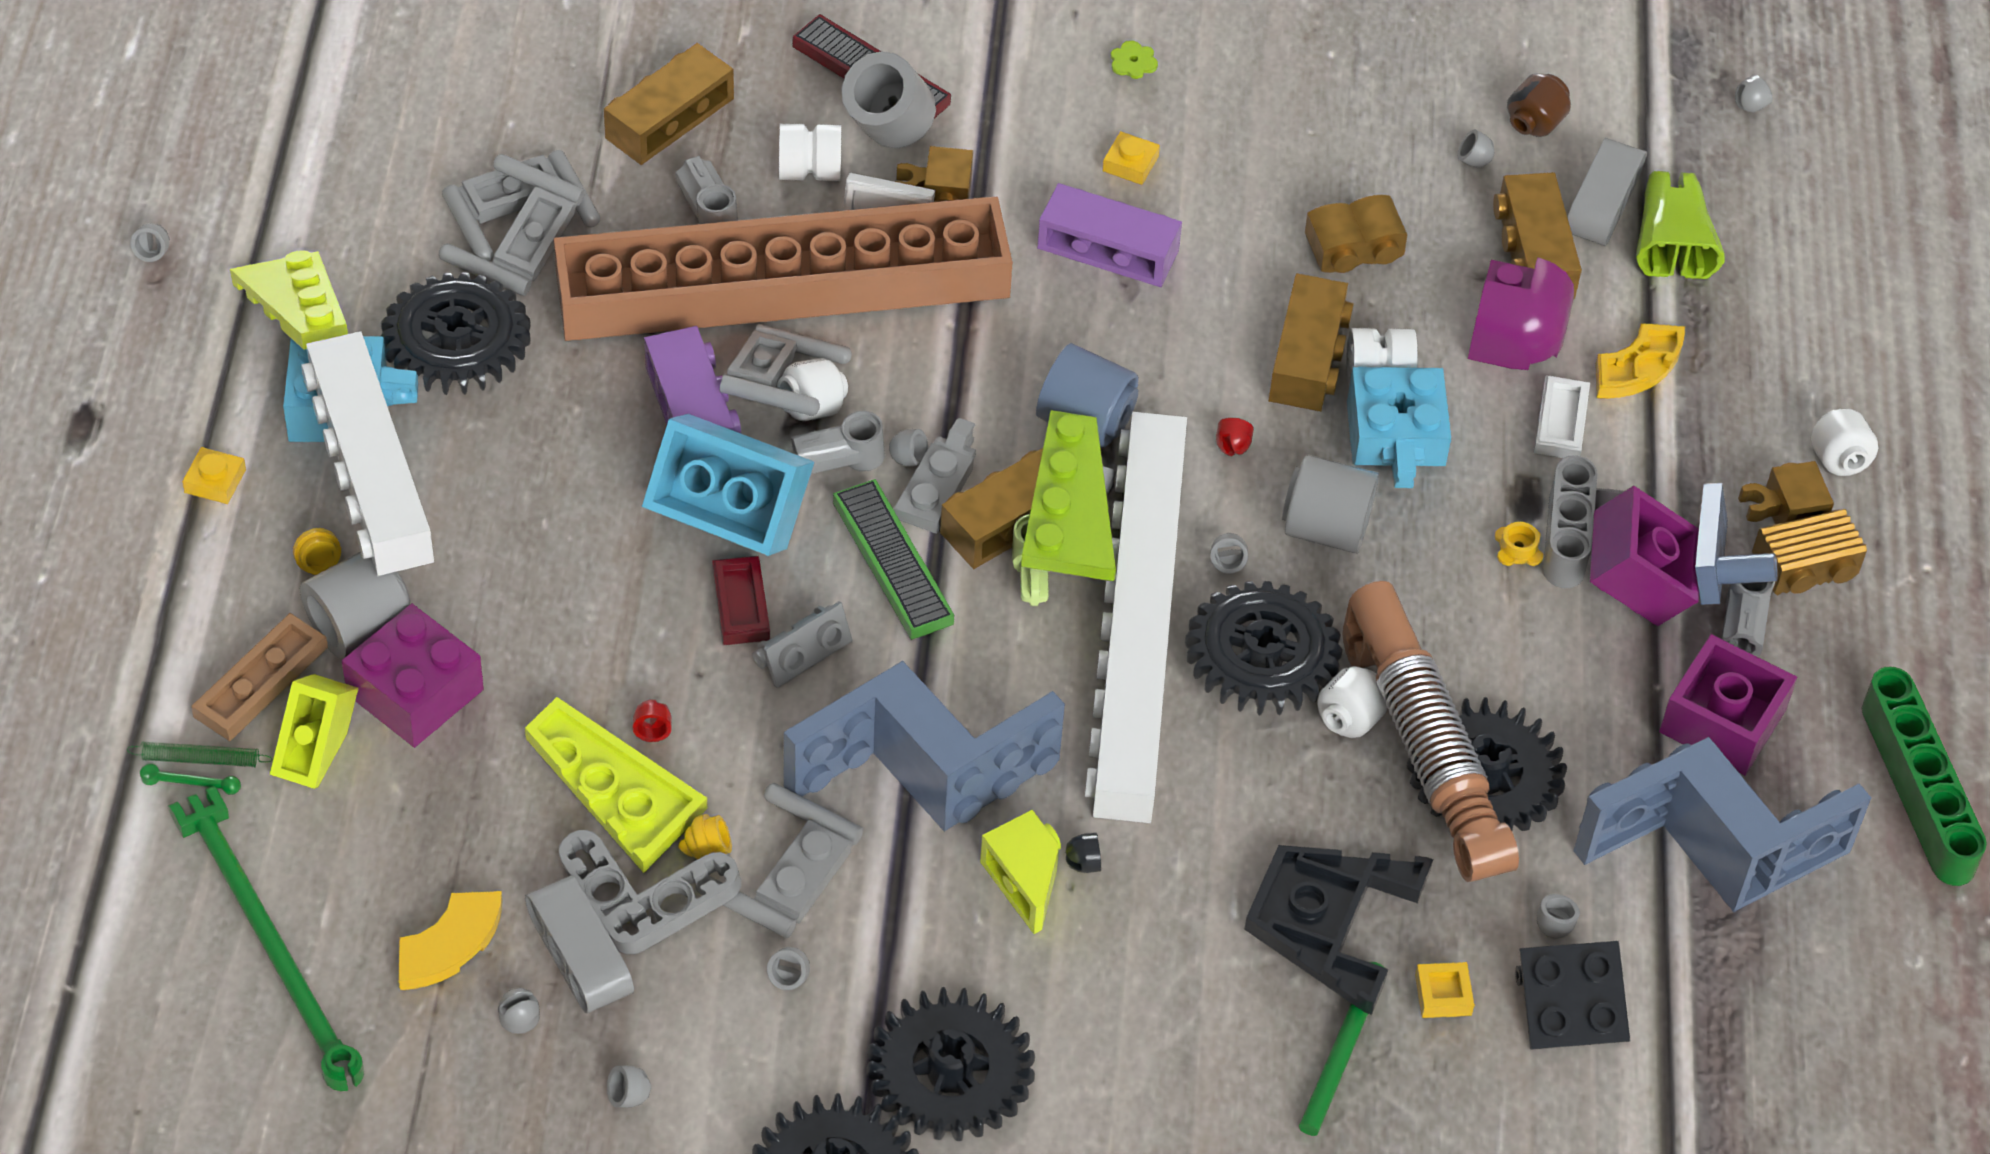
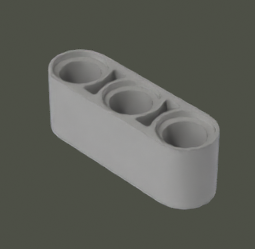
(1605, 191)
(1570, 521)
(579, 944)

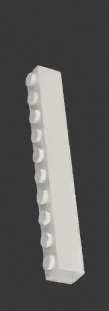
(1139, 621)

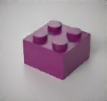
(1645, 556)
(413, 675)
(1730, 700)

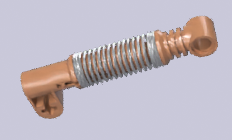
(1407, 677)

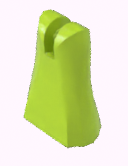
(1677, 223)

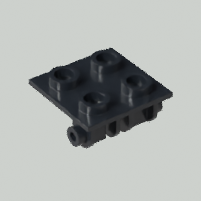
(1573, 994)

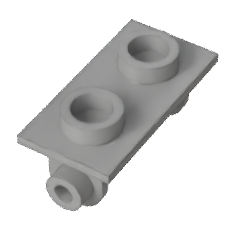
(805, 645)

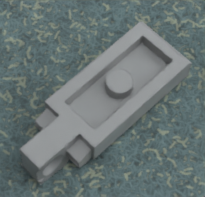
(938, 477)

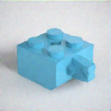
(1398, 419)
(301, 423)

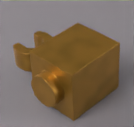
(946, 173)
(1790, 494)

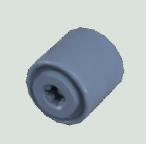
(1090, 387)

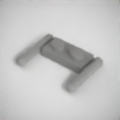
(499, 195)
(532, 232)
(763, 362)
(802, 869)

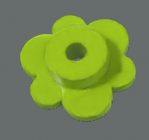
(1133, 60)

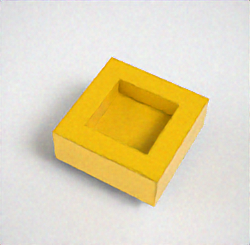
(1131, 158)
(214, 475)
(1444, 990)

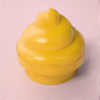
(316, 550)
(706, 837)

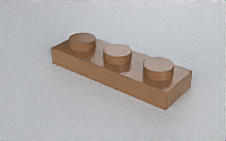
(259, 677)

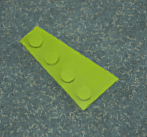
(1069, 506)

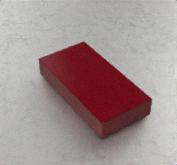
(741, 600)

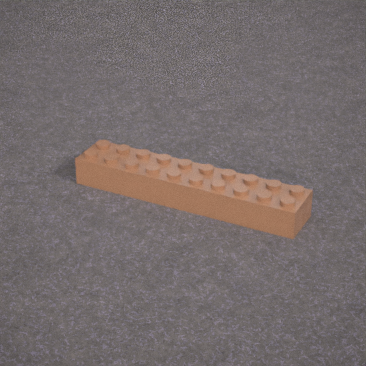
(782, 268)

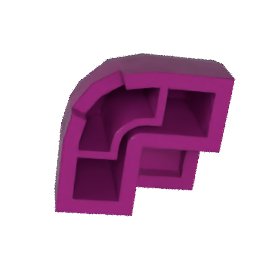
(1522, 314)

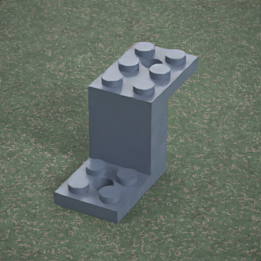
(923, 746)
(1720, 823)

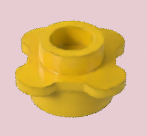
(1521, 535)

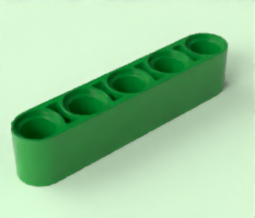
(1923, 776)

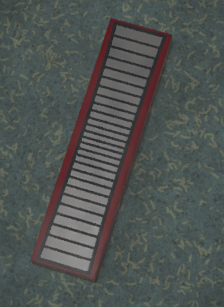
(840, 49)

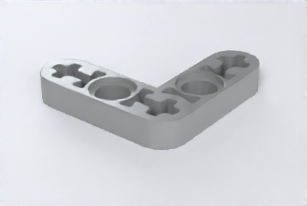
(632, 907)

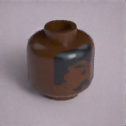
(1539, 104)

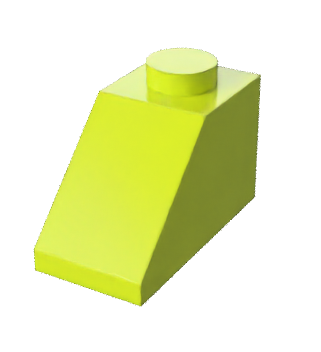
(312, 729)
(1023, 864)

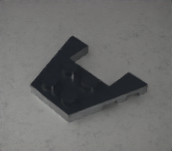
(1312, 903)

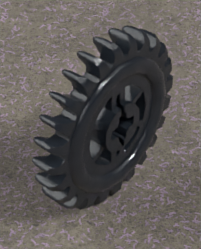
(459, 344)
(1259, 668)
(1507, 751)
(949, 1039)
(834, 1132)

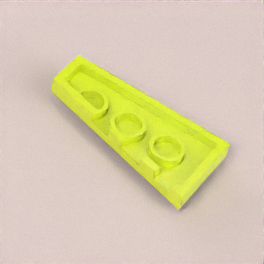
(295, 294)
(619, 786)

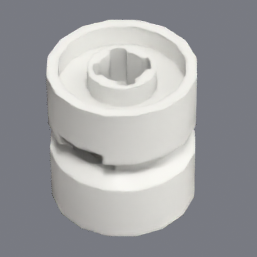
(810, 152)
(1371, 349)

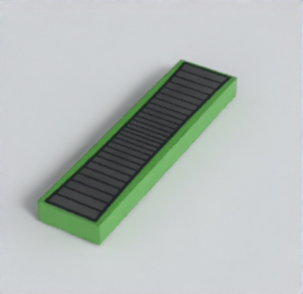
(893, 559)

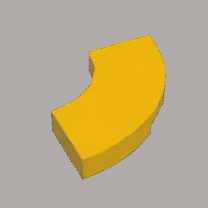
(1641, 363)
(450, 942)

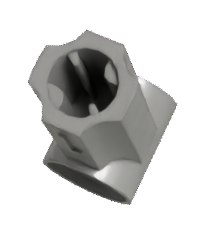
(706, 192)
(852, 444)
(1747, 615)

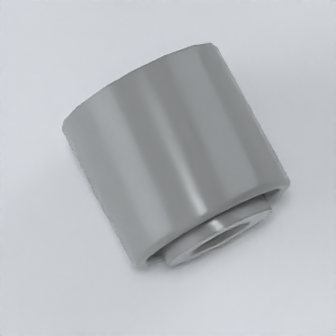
(874, 88)
(1329, 503)
(352, 602)

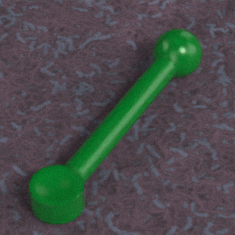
(151, 775)

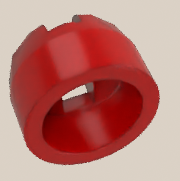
(1234, 436)
(660, 722)

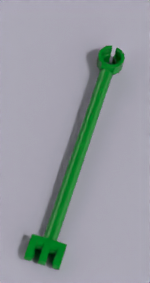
(205, 822)

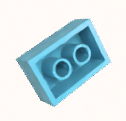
(728, 484)

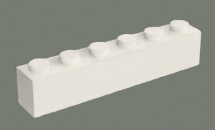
(368, 454)

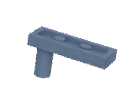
(1711, 563)

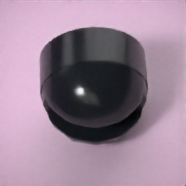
(1084, 853)

